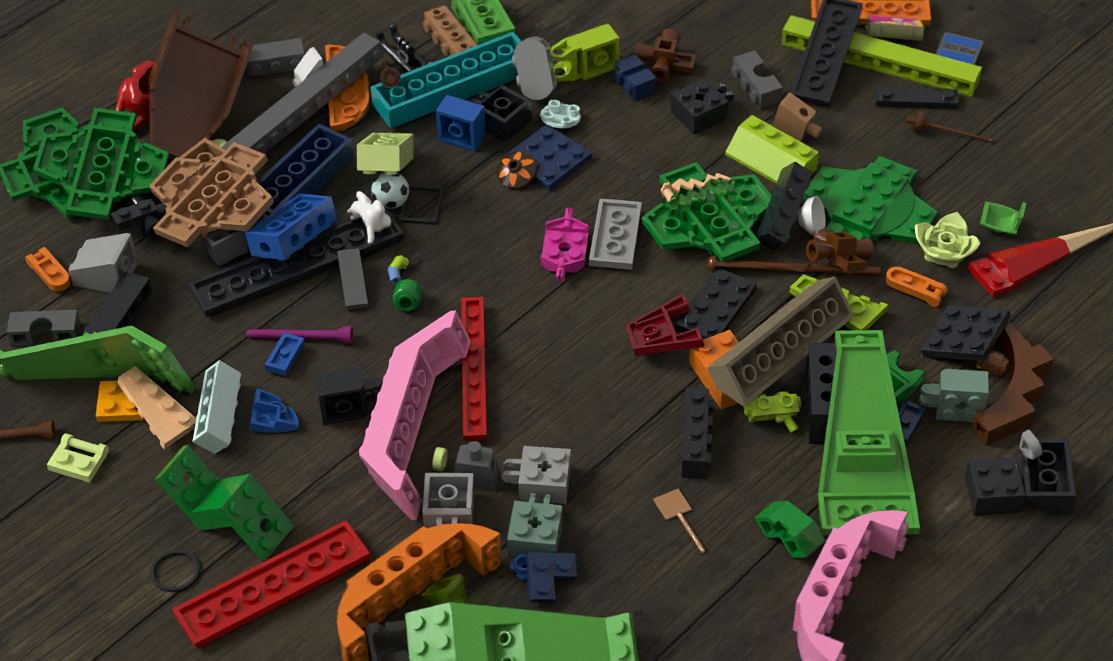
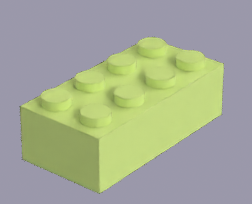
(384, 152)

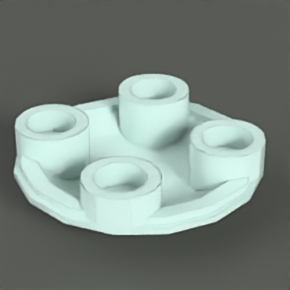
(560, 115)

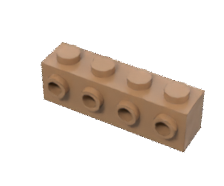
(447, 31)

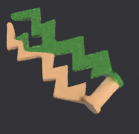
(674, 200)

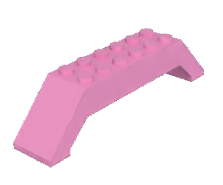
(403, 403)

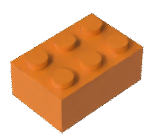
(703, 357)

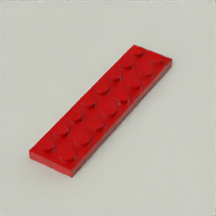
(270, 584)

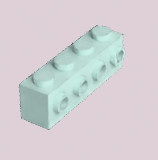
(217, 407)

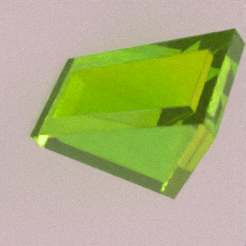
(446, 590)

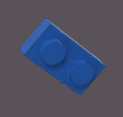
(284, 354)

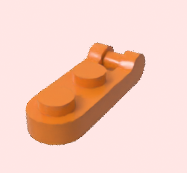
(49, 270)
(916, 285)

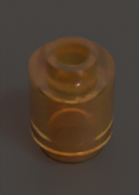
(994, 364)

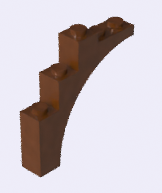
(1015, 407)

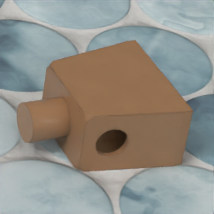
(796, 118)

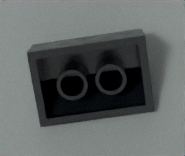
(1050, 477)

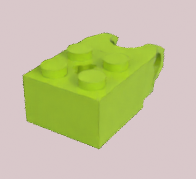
(587, 54)

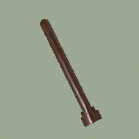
(45, 429)

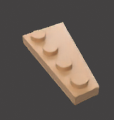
(160, 410)

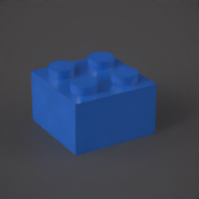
(461, 123)

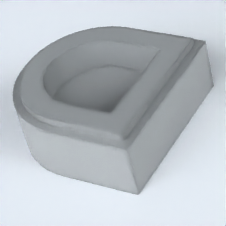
(1030, 445)

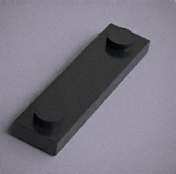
(916, 97)

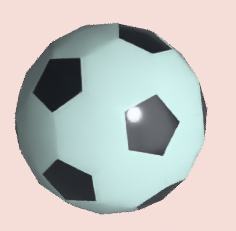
(390, 190)

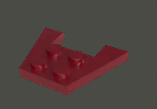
(655, 331)

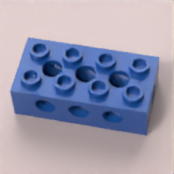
(291, 226)

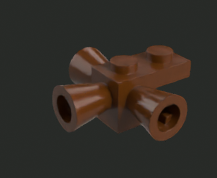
(666, 56)
(840, 249)

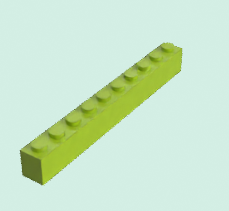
(894, 59)

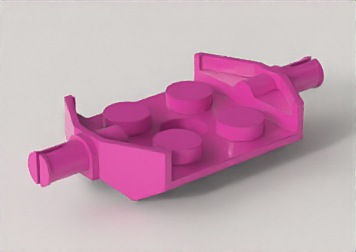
(569, 234)

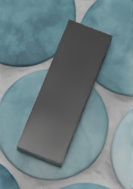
(352, 279)

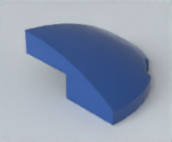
(271, 415)

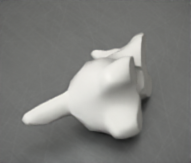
(371, 214)

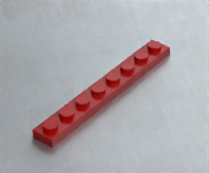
(474, 371)

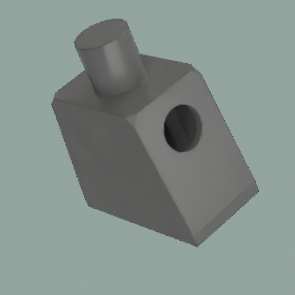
(480, 462)

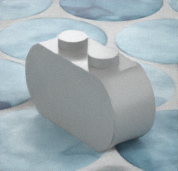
(534, 68)

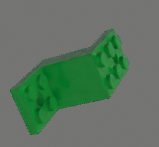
(225, 502)

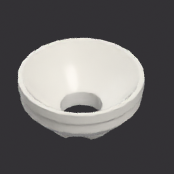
(812, 215)

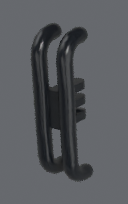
(405, 51)

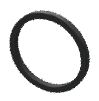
(179, 588)

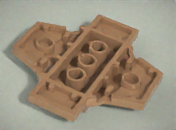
(211, 194)

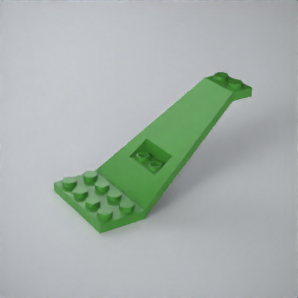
(97, 355)

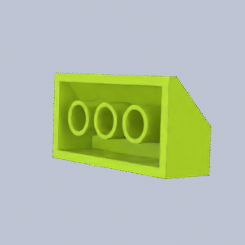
(768, 149)

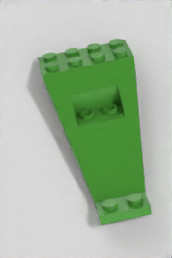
(864, 442)
(479, 631)

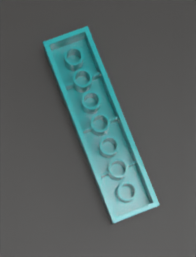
(457, 76)

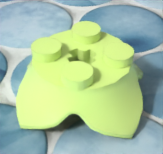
(947, 241)

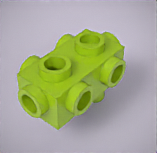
(781, 408)

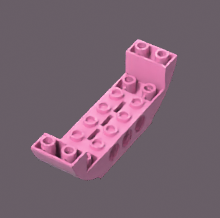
(832, 576)

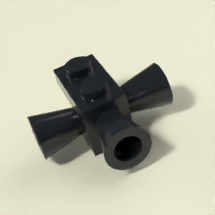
(140, 213)

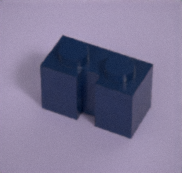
(634, 77)

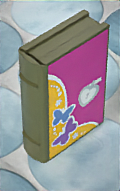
(894, 27)

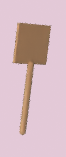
(673, 505)

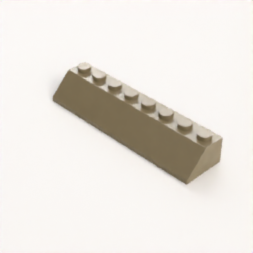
(781, 341)

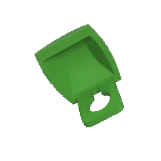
(1002, 218)

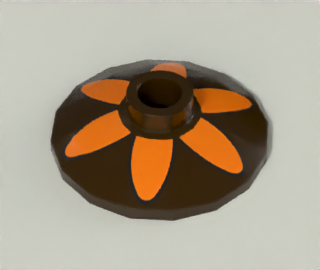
(518, 176)

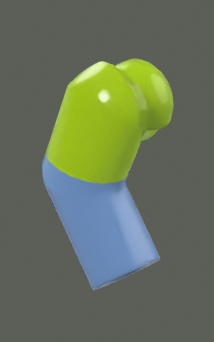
(394, 268)

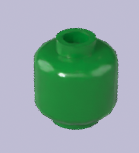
(407, 295)

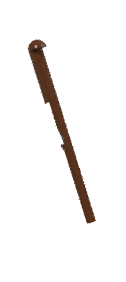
(713, 263)

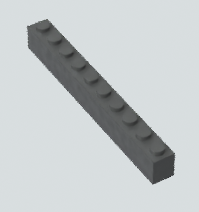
(310, 95)

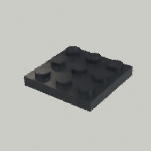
(966, 333)

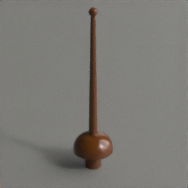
(390, 76)
(921, 121)

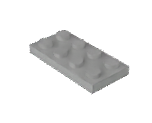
(615, 234)

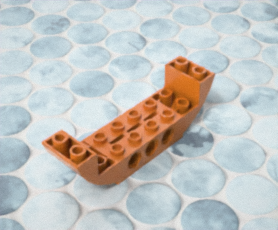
(406, 573)

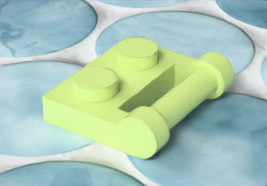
(77, 464)

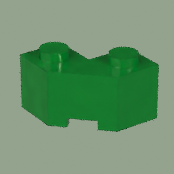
(794, 528)

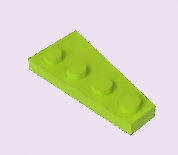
(864, 310)

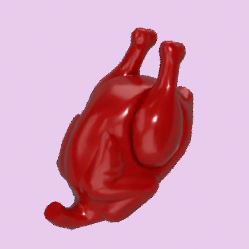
(135, 93)

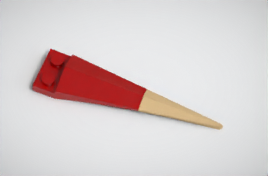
(1011, 267)

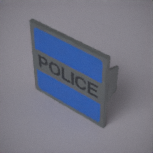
(959, 48)

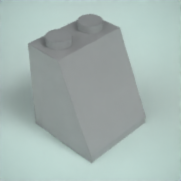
(103, 262)

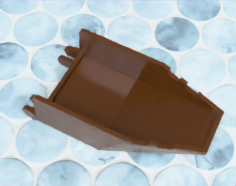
(192, 86)

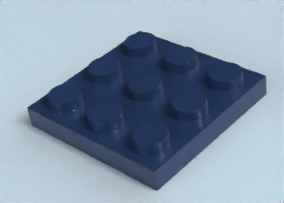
(554, 155)

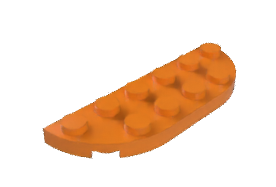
(352, 102)

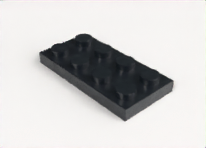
(717, 304)

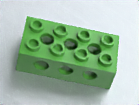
(482, 19)

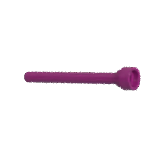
(343, 334)

